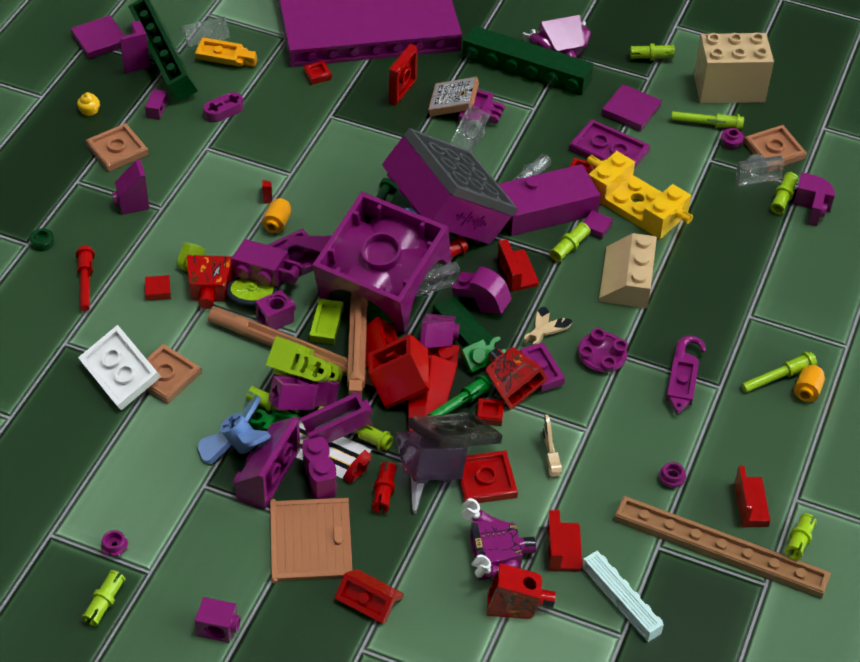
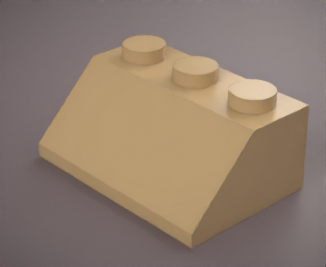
(628, 271)

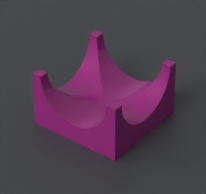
(381, 256)

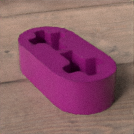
(223, 107)

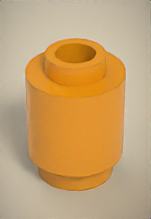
(277, 216)
(809, 383)

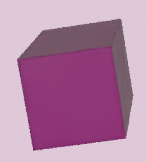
(156, 104)

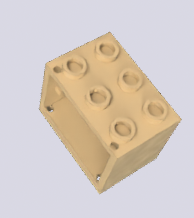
(733, 68)

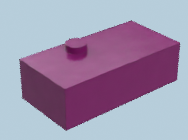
(551, 199)

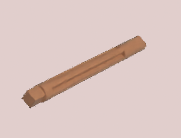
(267, 336)
(357, 344)

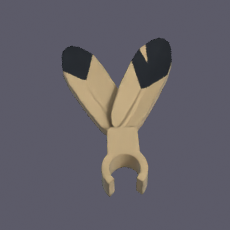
(544, 327)
(553, 460)

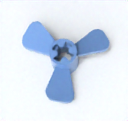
(235, 432)

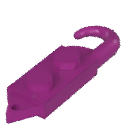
(683, 374)

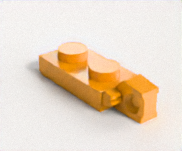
(225, 53)

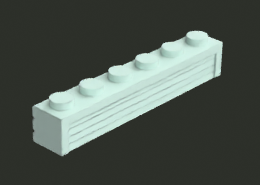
(623, 596)

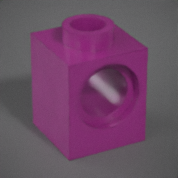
(275, 310)
(217, 620)

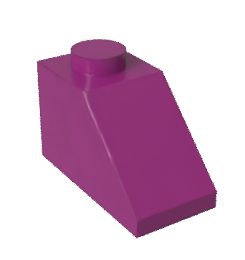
(131, 190)
(439, 330)

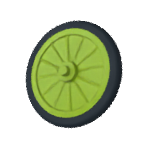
(246, 291)

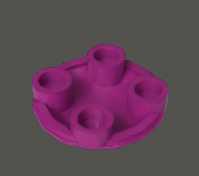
(603, 351)

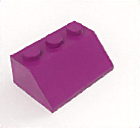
(268, 464)

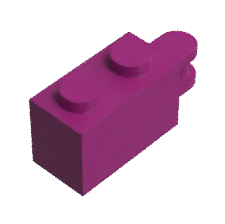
(265, 264)

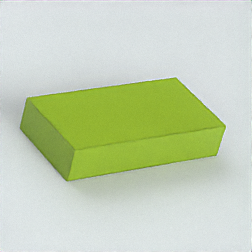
(326, 321)

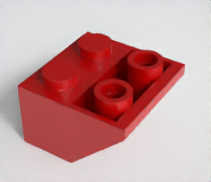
(399, 370)

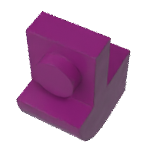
(815, 194)
(487, 288)

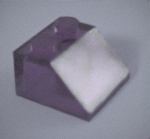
(426, 462)

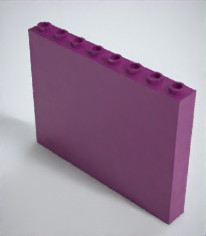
(366, 29)

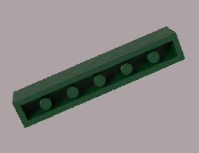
(163, 50)
(527, 60)

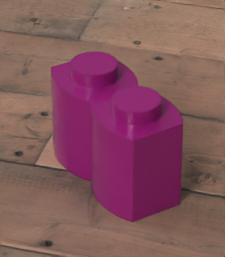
(319, 468)

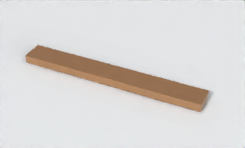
(722, 547)

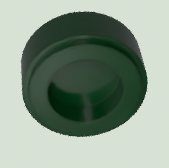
(41, 239)

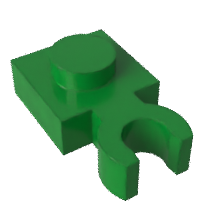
(476, 354)
(265, 420)

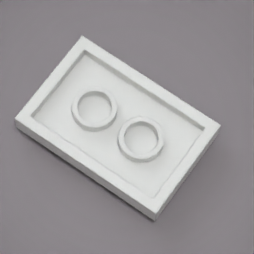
(119, 367)

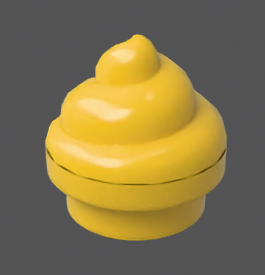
(88, 104)

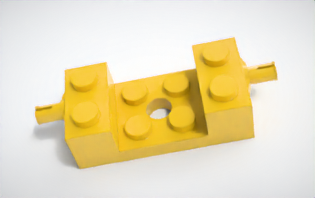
(618, 187)

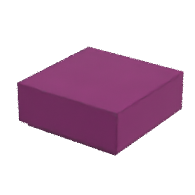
(598, 224)

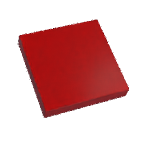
(402, 74)
(488, 477)

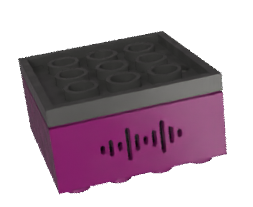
(449, 186)

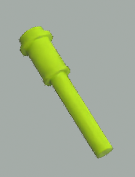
(730, 121)
(789, 368)
(374, 436)

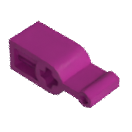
(302, 393)

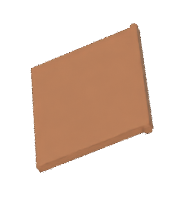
(310, 539)

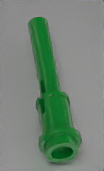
(480, 386)

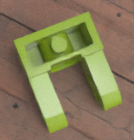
(297, 360)

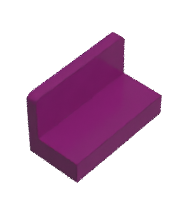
(135, 49)

